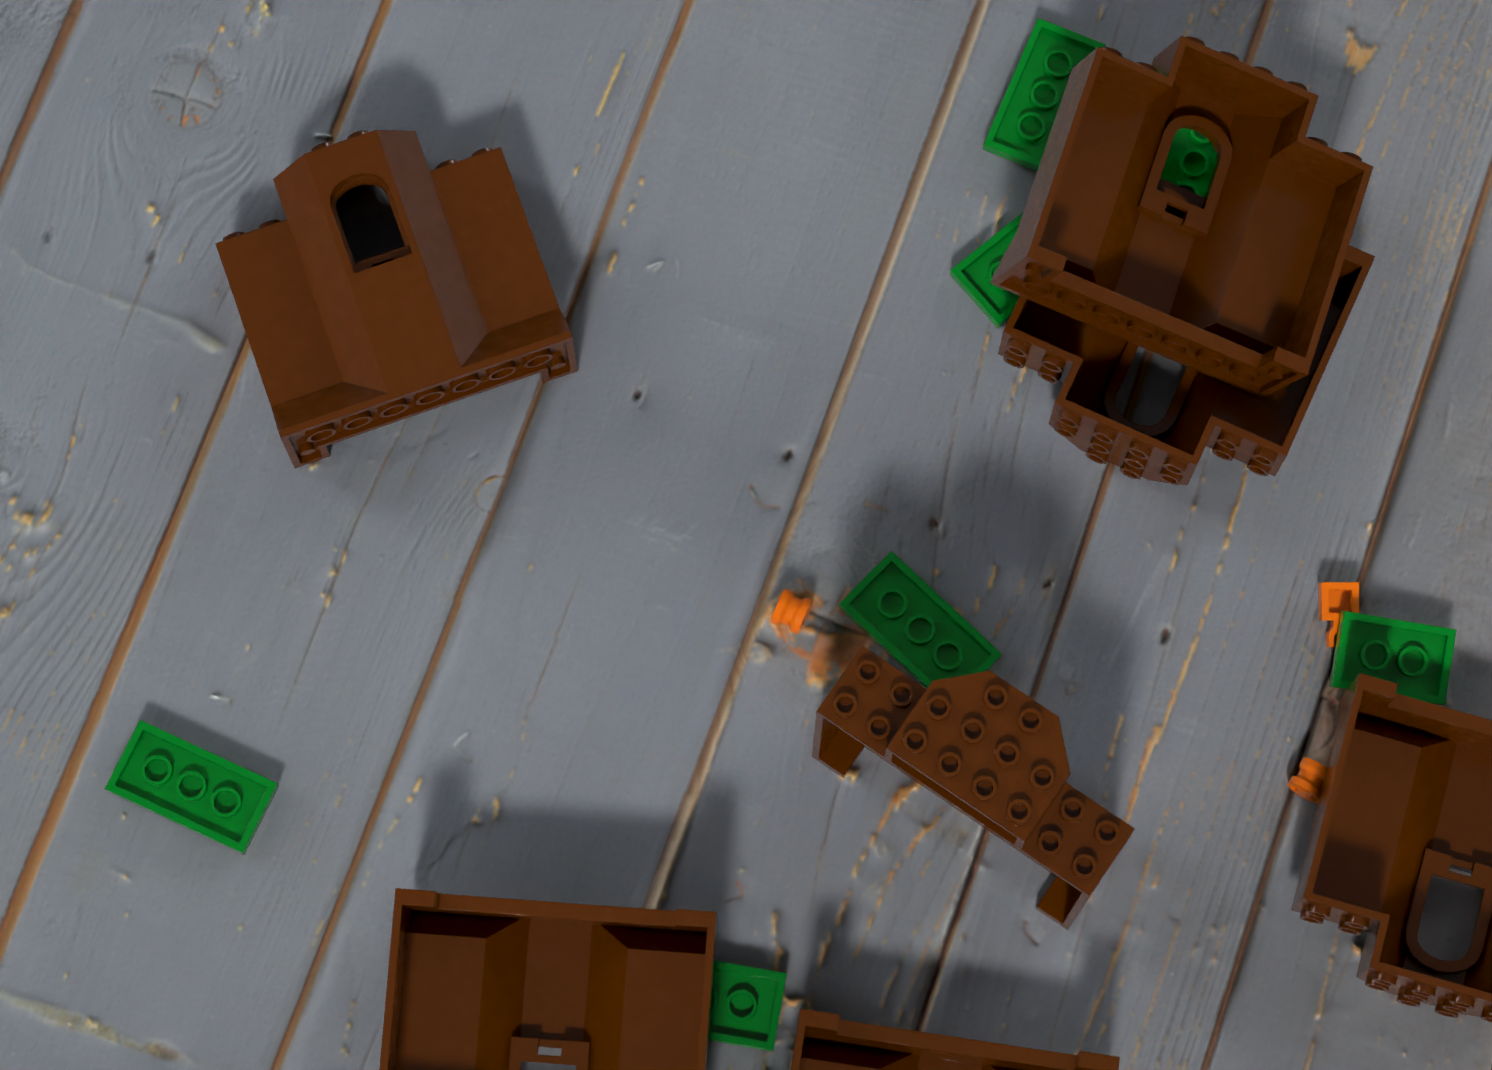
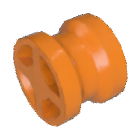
(791, 611)
(1308, 780)

